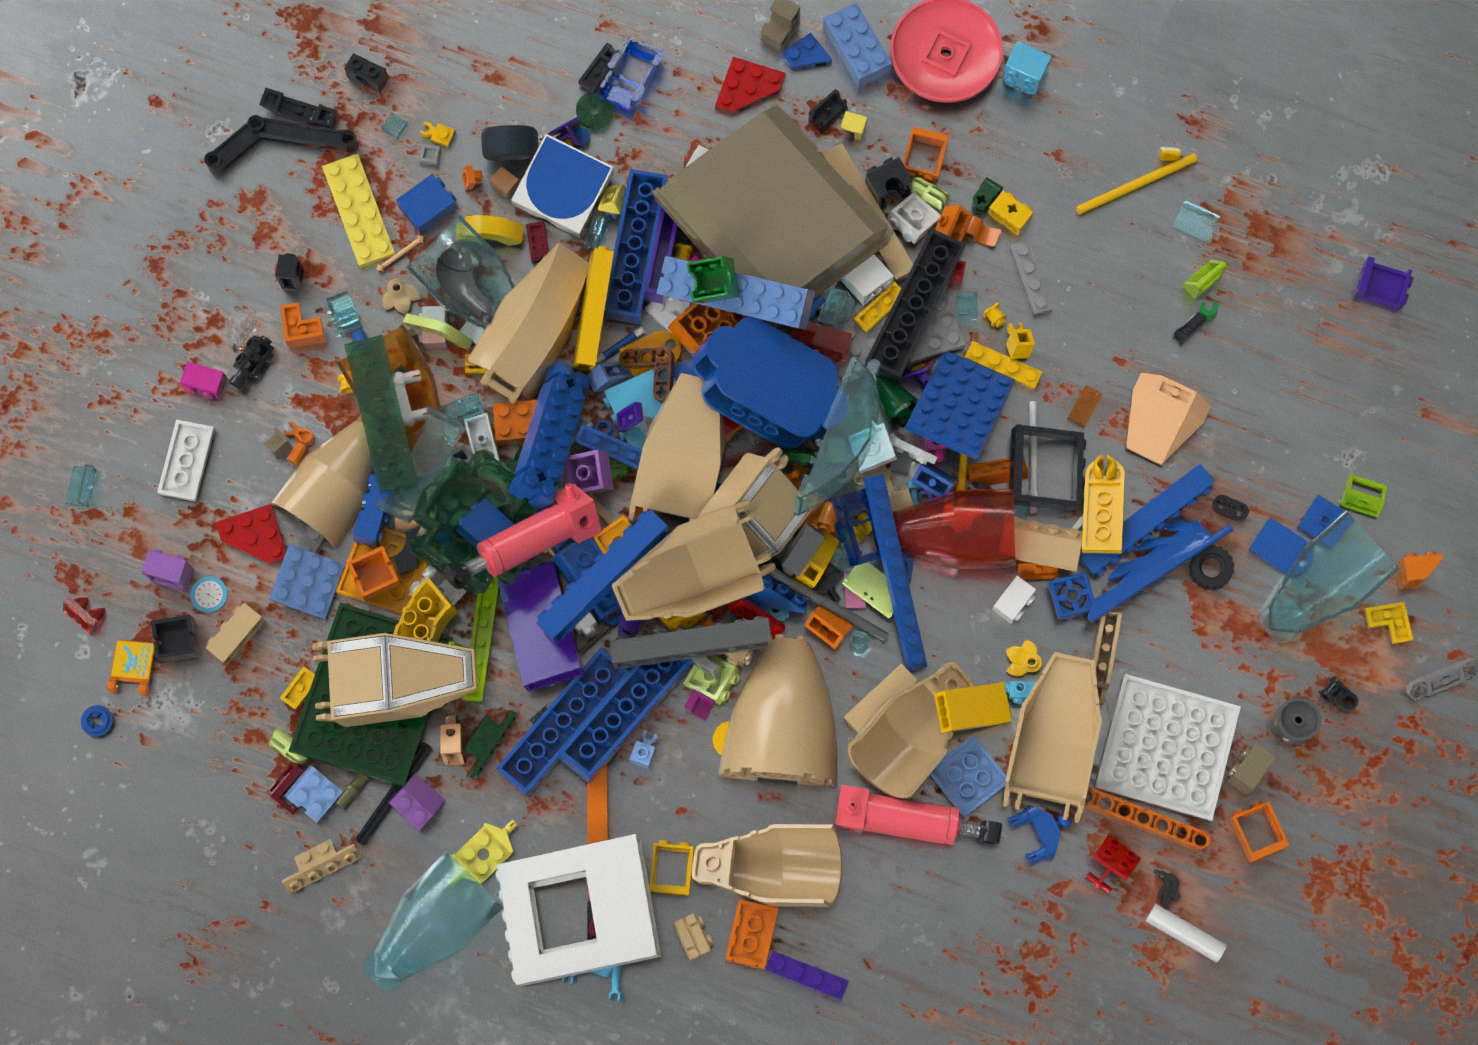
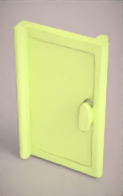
(870, 580)

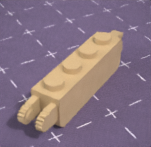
(1105, 649)

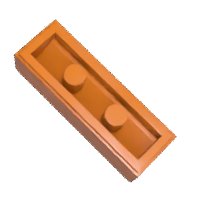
(993, 471)

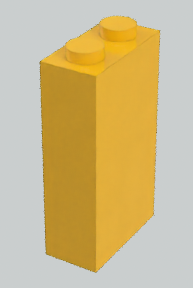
(972, 707)

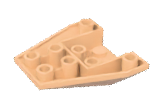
(1163, 416)

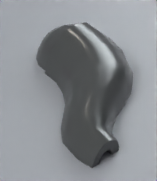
(456, 278)

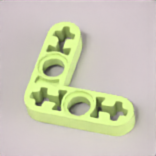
(438, 327)

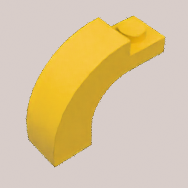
(497, 229)

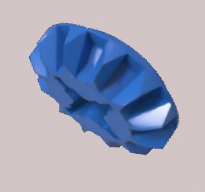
(94, 712)

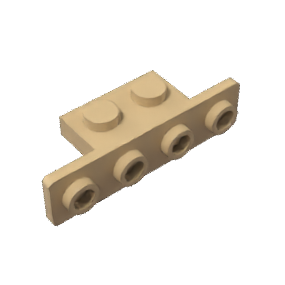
(319, 863)

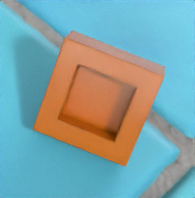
(471, 177)

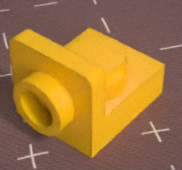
(864, 529)

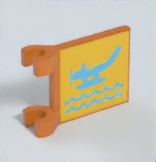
(132, 664)

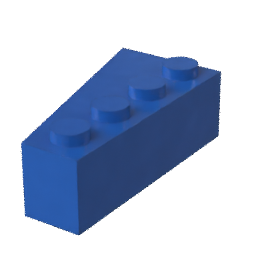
(372, 520)

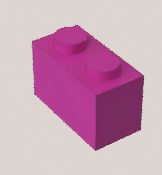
(203, 380)

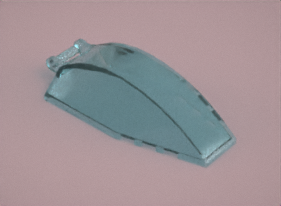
(848, 436)

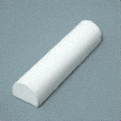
(1186, 933)

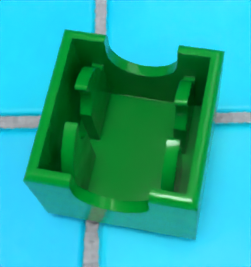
(713, 279)

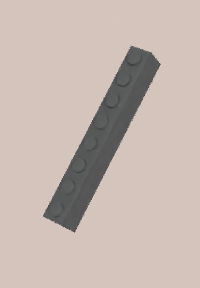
(691, 643)

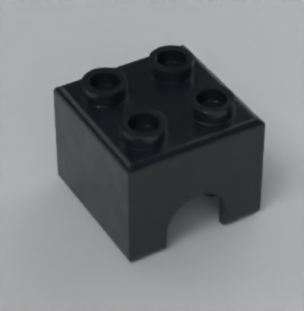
(886, 178)

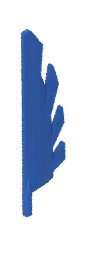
(1167, 556)

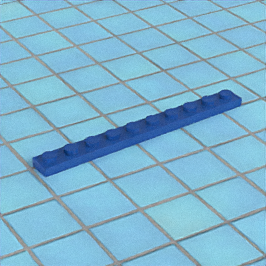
(895, 572)

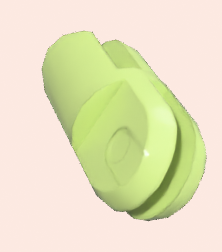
(929, 192)
(281, 743)

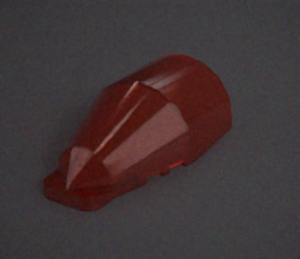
(961, 529)

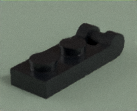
(598, 69)

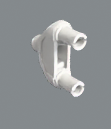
(400, 381)

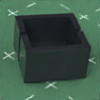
(176, 639)

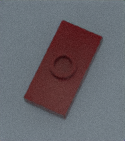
(537, 240)

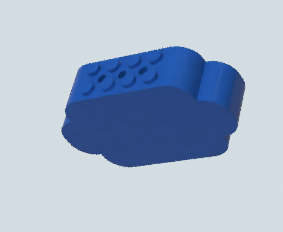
(767, 381)

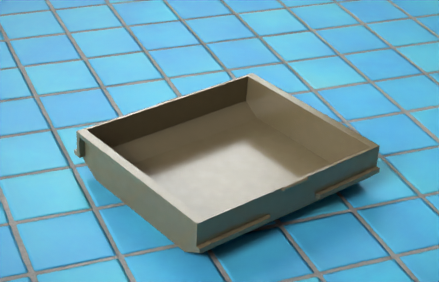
(774, 207)

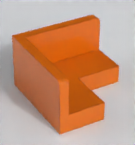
(299, 331)

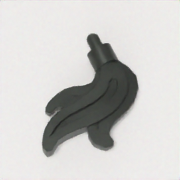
(1169, 888)

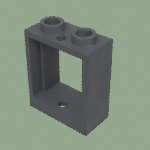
(801, 549)

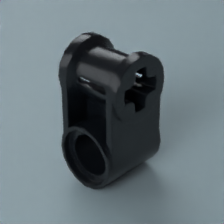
(1338, 694)

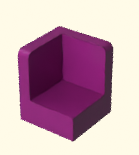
(699, 705)

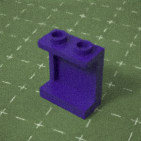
(1383, 284)

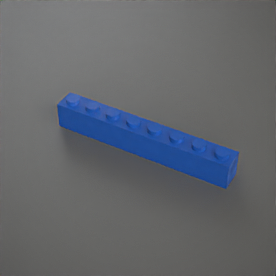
(1152, 517)

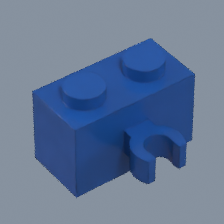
(933, 481)

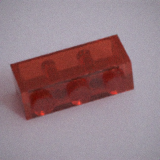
(825, 340)

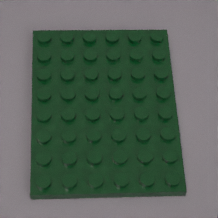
(373, 749)

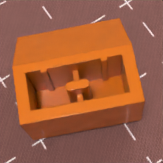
(1416, 569)

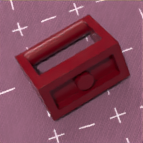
(282, 784)

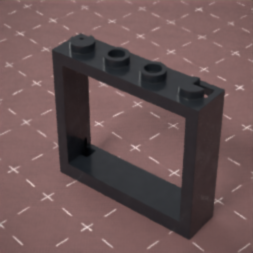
(1016, 468)

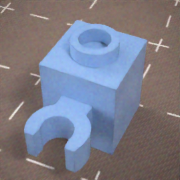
(643, 752)

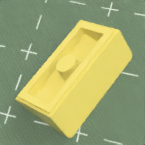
(613, 199)

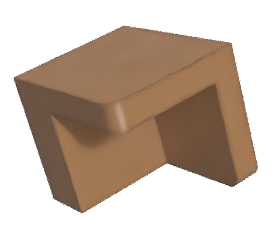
(504, 183)

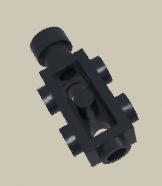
(253, 356)

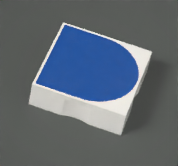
(562, 185)

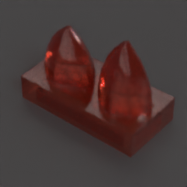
(77, 611)

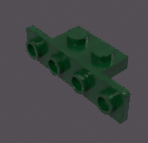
(484, 740)

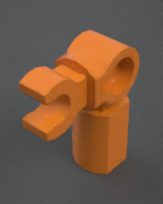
(304, 437)

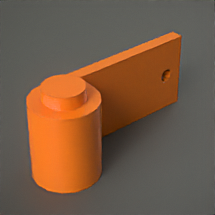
(822, 518)

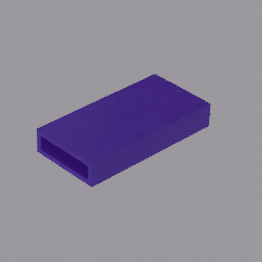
(537, 656)

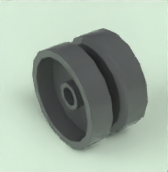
(1307, 717)

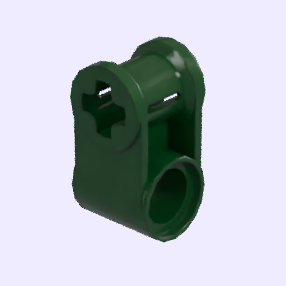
(986, 195)

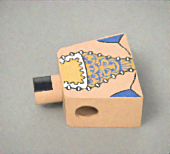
(452, 742)

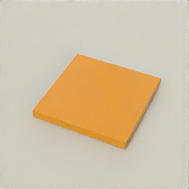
(395, 599)

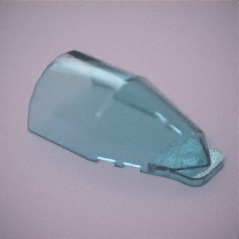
(487, 265)
(1327, 579)
(430, 923)

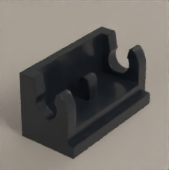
(827, 111)

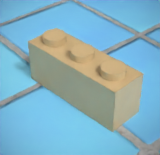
(235, 633)

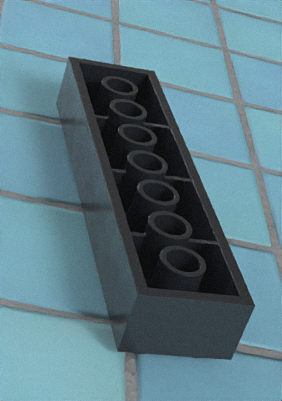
(916, 304)

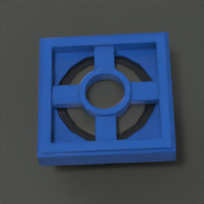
(1071, 596)

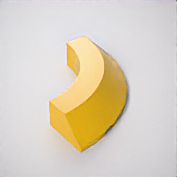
(426, 613)

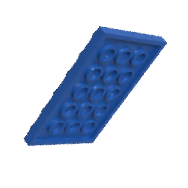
(960, 404)

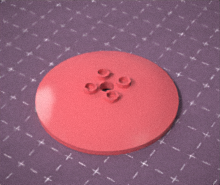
(949, 26)

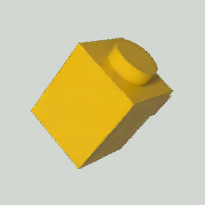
(1019, 342)

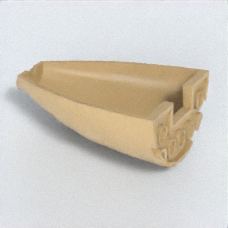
(783, 720)

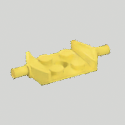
(491, 839)

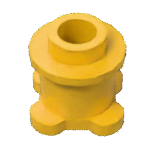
(683, 251)
(995, 315)

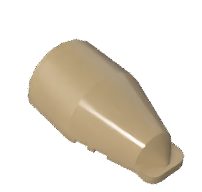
(330, 484)
(905, 735)
(776, 865)

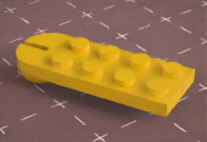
(1103, 507)

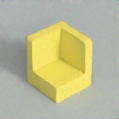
(855, 124)

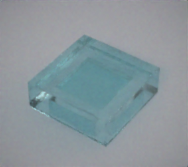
(394, 125)

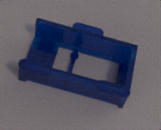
(621, 96)
(844, 527)

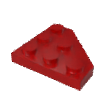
(747, 85)
(255, 534)

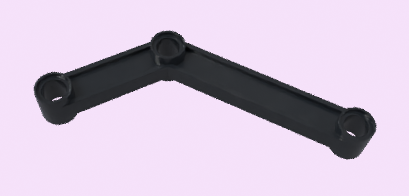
(277, 130)

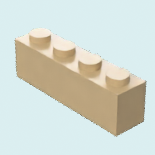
(894, 683)

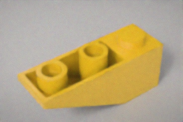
(818, 562)

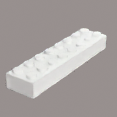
(481, 434)

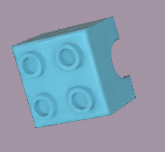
(1026, 68)

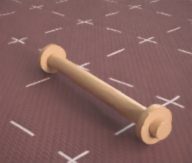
(419, 239)

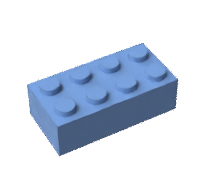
(857, 45)

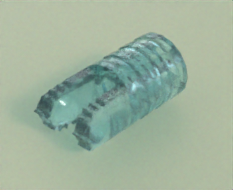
(596, 230)

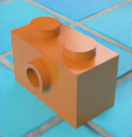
(954, 221)
(828, 626)

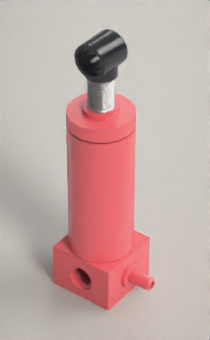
(570, 516)
(907, 818)

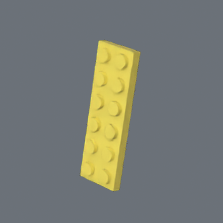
(358, 210)

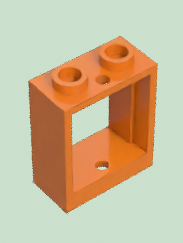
(930, 138)
(1259, 806)

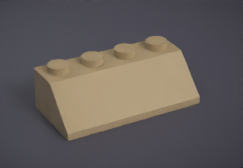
(1047, 544)

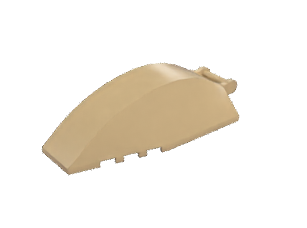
(532, 324)

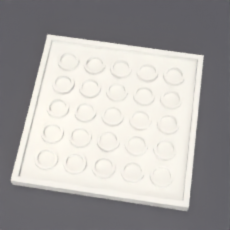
(1167, 747)

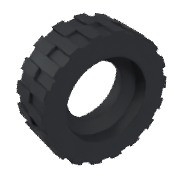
(1204, 581)

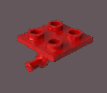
(1116, 859)

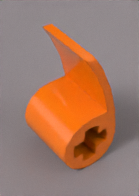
(980, 233)

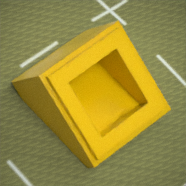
(1169, 154)

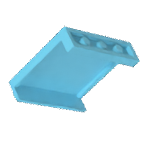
(634, 390)

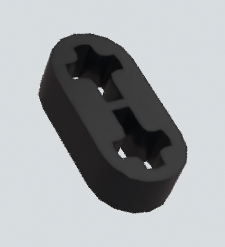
(1232, 504)

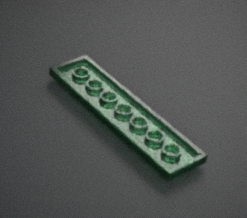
(381, 414)

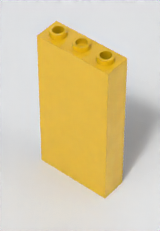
(592, 309)

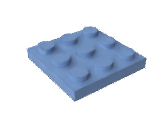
(306, 581)
(968, 776)

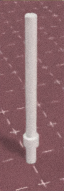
(1033, 455)

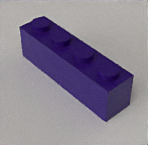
(806, 976)

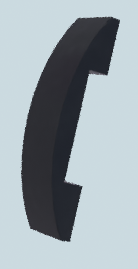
(297, 110)

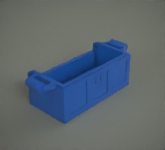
(573, 561)

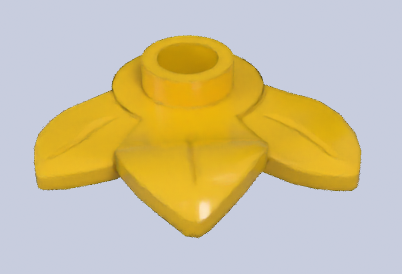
(1021, 657)

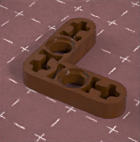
(658, 364)

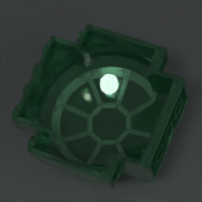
(449, 498)

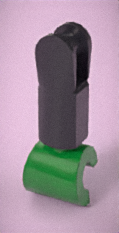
(1196, 321)

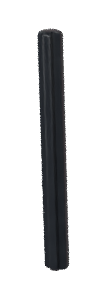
(384, 806)

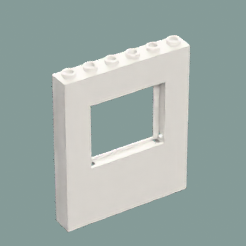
(618, 903)

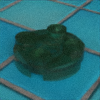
(598, 120)

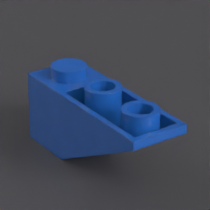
(778, 597)

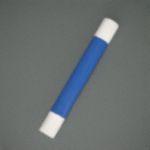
(620, 344)

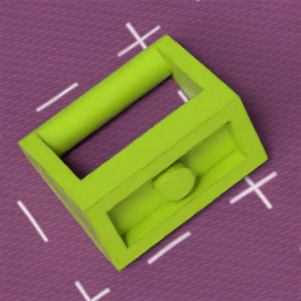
(1204, 278)
(1361, 501)

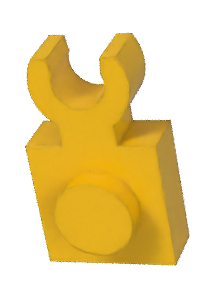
(440, 135)

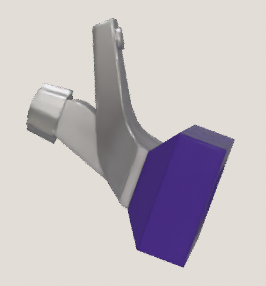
(632, 417)

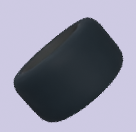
(509, 143)

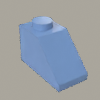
(608, 375)

